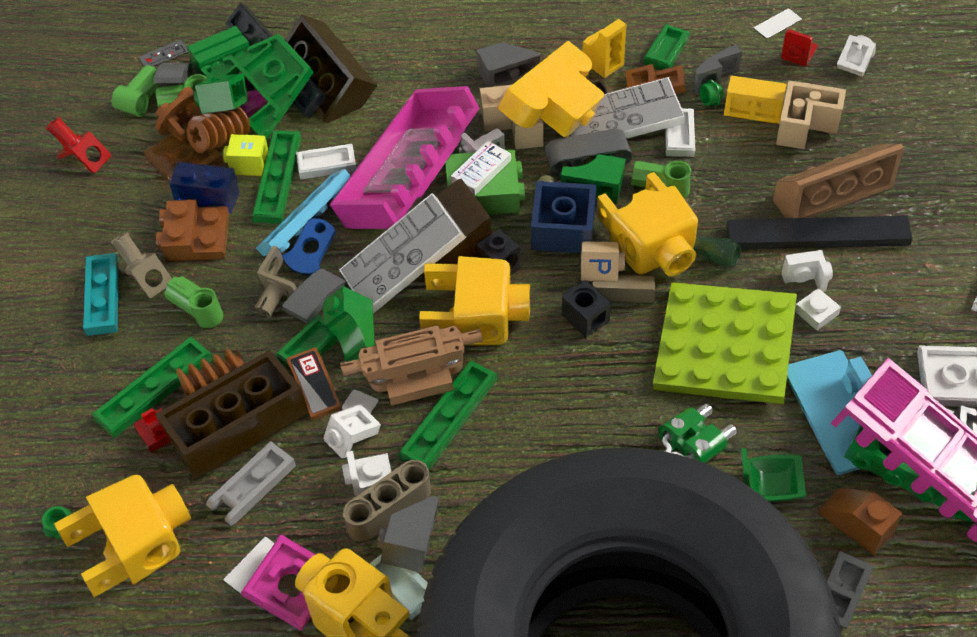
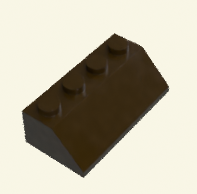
(333, 68)
(232, 413)

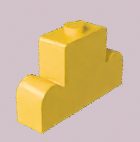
(555, 93)

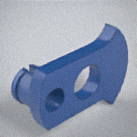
(305, 263)

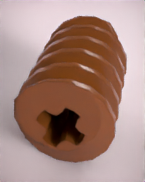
(215, 128)
(208, 373)

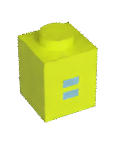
(246, 154)

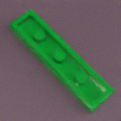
(276, 177)
(149, 388)
(449, 415)

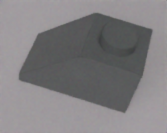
(505, 63)
(408, 535)

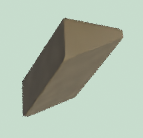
(628, 289)

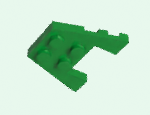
(274, 72)

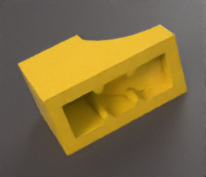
(606, 48)

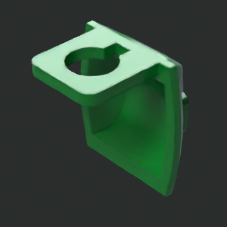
(775, 476)

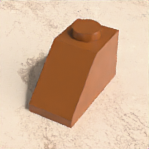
(862, 517)

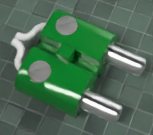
(693, 437)

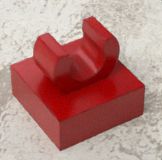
(151, 431)

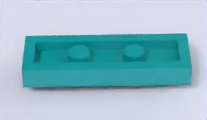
(101, 294)

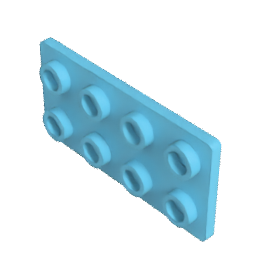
(822, 390)

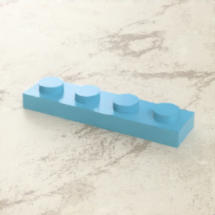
(312, 206)

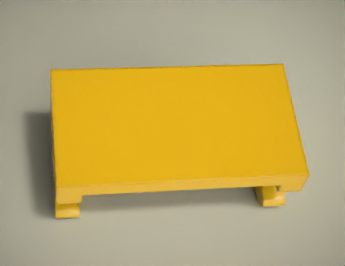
(755, 99)

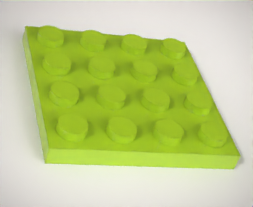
(726, 343)

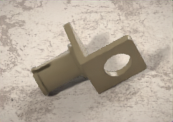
(139, 264)
(275, 286)

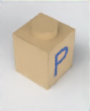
(601, 261)

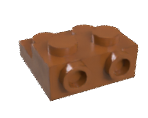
(192, 231)

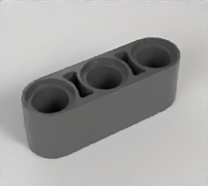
(583, 149)

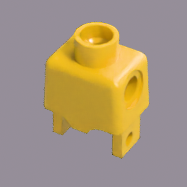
(653, 228)
(482, 298)
(135, 527)
(350, 588)

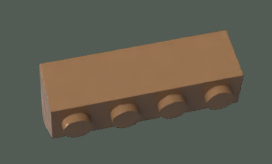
(838, 182)

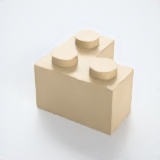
(808, 108)
(493, 118)

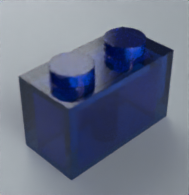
(206, 184)

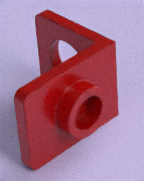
(798, 47)

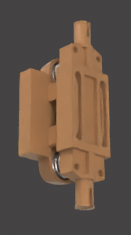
(413, 362)

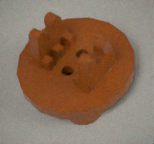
(176, 114)

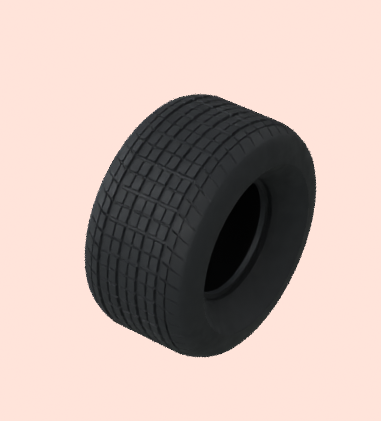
(633, 529)

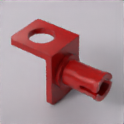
(77, 144)

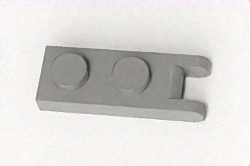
(252, 482)

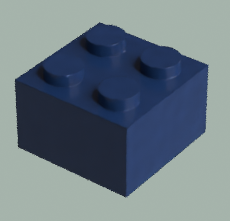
(562, 216)

